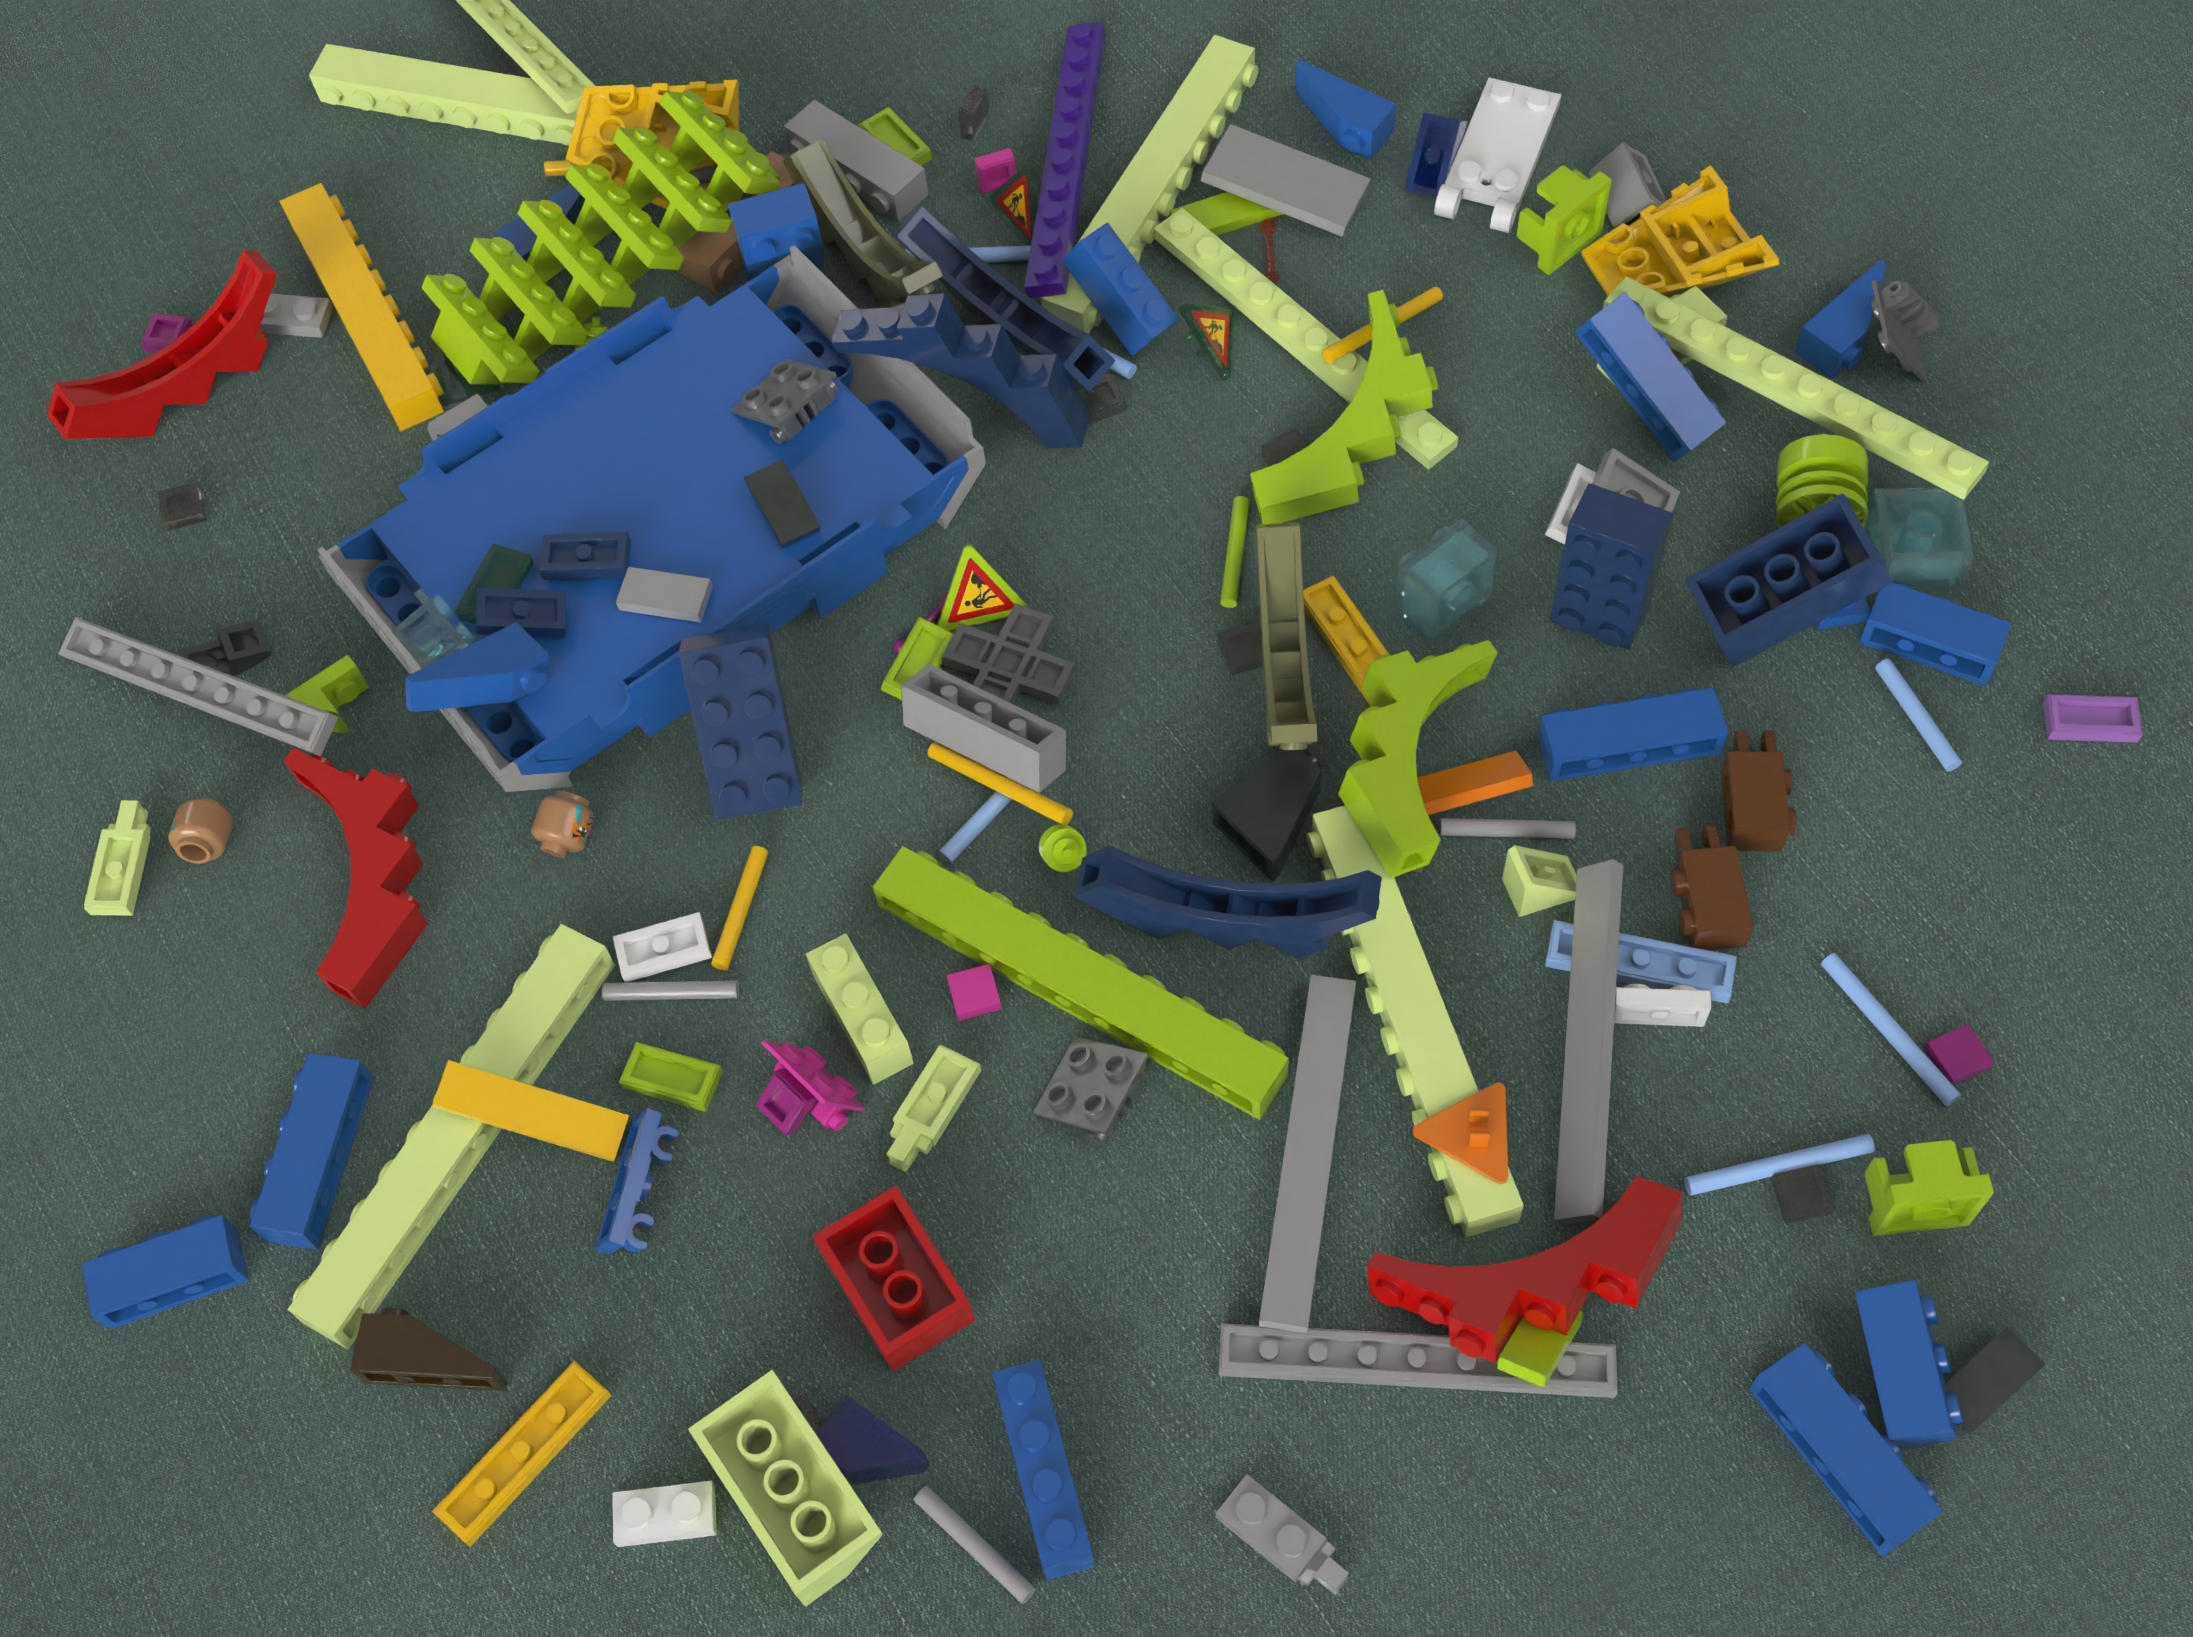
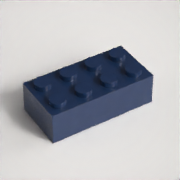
(1609, 565)
(1789, 580)
(741, 721)

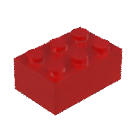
(894, 1278)

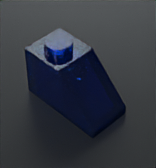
(1434, 153)
(868, 1447)

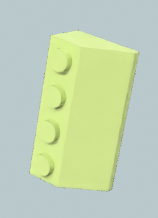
(787, 1487)

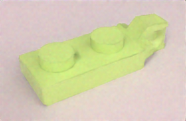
(119, 863)
(931, 1105)

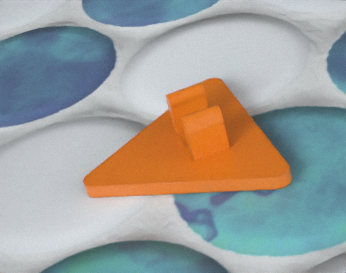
(1472, 1132)

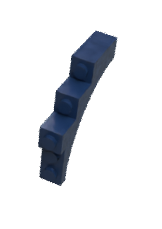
(1000, 302)
(981, 355)
(1230, 913)

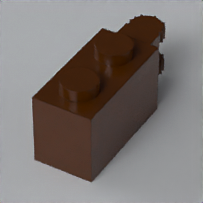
(1756, 795)
(1711, 892)

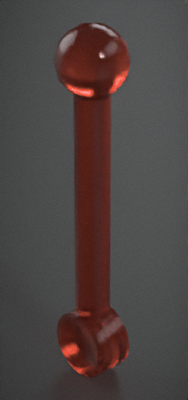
(1268, 228)

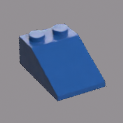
(772, 225)

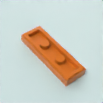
(1474, 782)

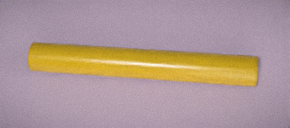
(739, 908)

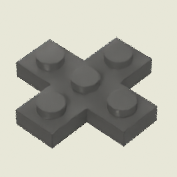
(1012, 659)

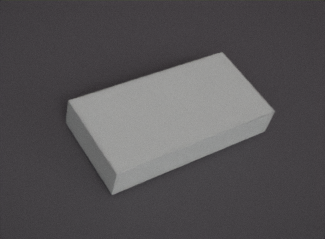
(664, 594)

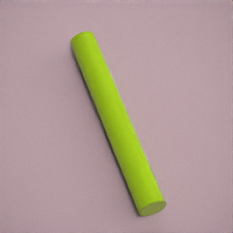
(1235, 552)

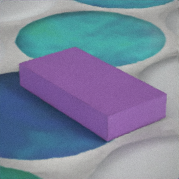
(2092, 718)

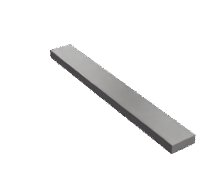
(199, 686)
(1589, 1044)
(1308, 1156)
(1401, 1361)

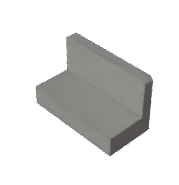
(1632, 184)

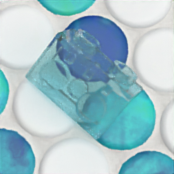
(430, 632)

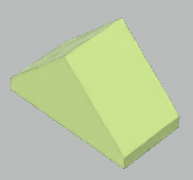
(1538, 879)

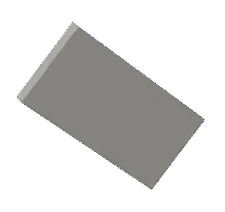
(1285, 180)

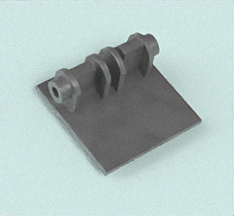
(1903, 319)
(788, 398)
(1093, 1087)

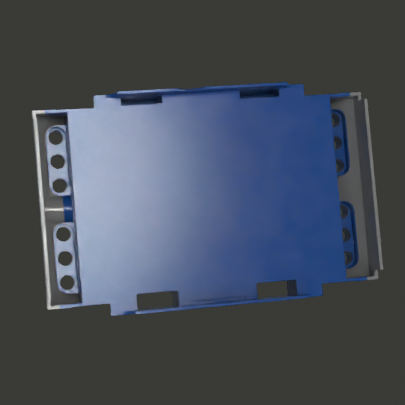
(647, 445)

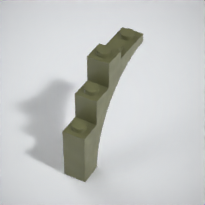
(860, 238)
(1283, 637)

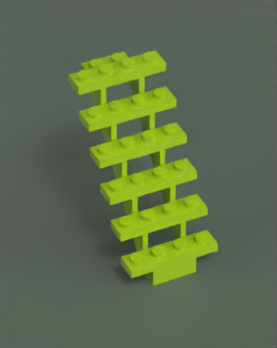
(469, 325)

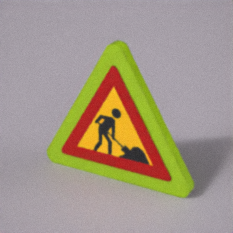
(976, 593)

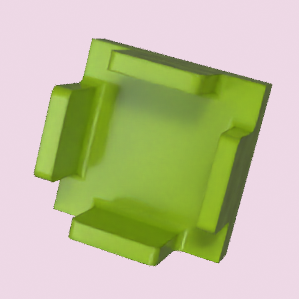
(1572, 222)
(1936, 1193)

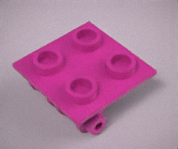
(832, 1094)

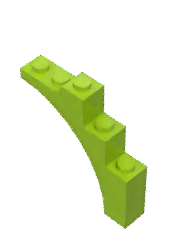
(1329, 468)
(1383, 785)

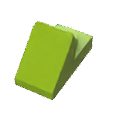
(332, 689)

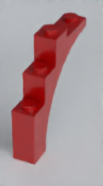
(181, 373)
(379, 915)
(1548, 1288)

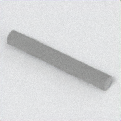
(1507, 828)
(670, 990)
(975, 1544)

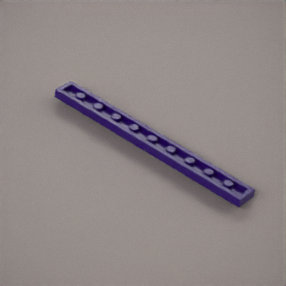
(1065, 160)

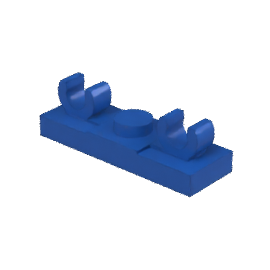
(633, 1183)

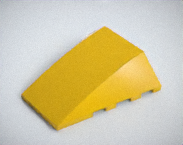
(627, 106)
(1680, 243)

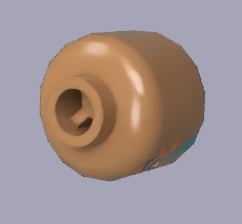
(563, 824)
(200, 830)

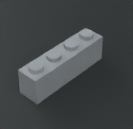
(872, 168)
(984, 728)

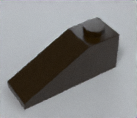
(405, 1352)

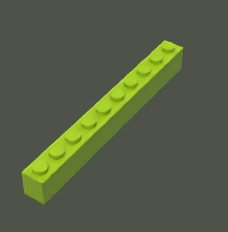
(1083, 982)

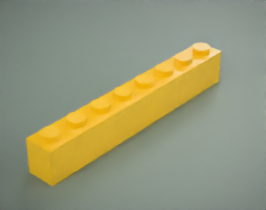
(362, 308)

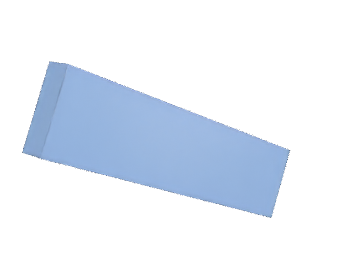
(1654, 963)

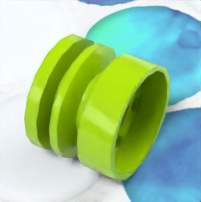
(1819, 471)

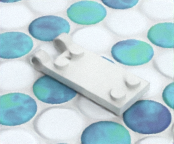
(1499, 151)

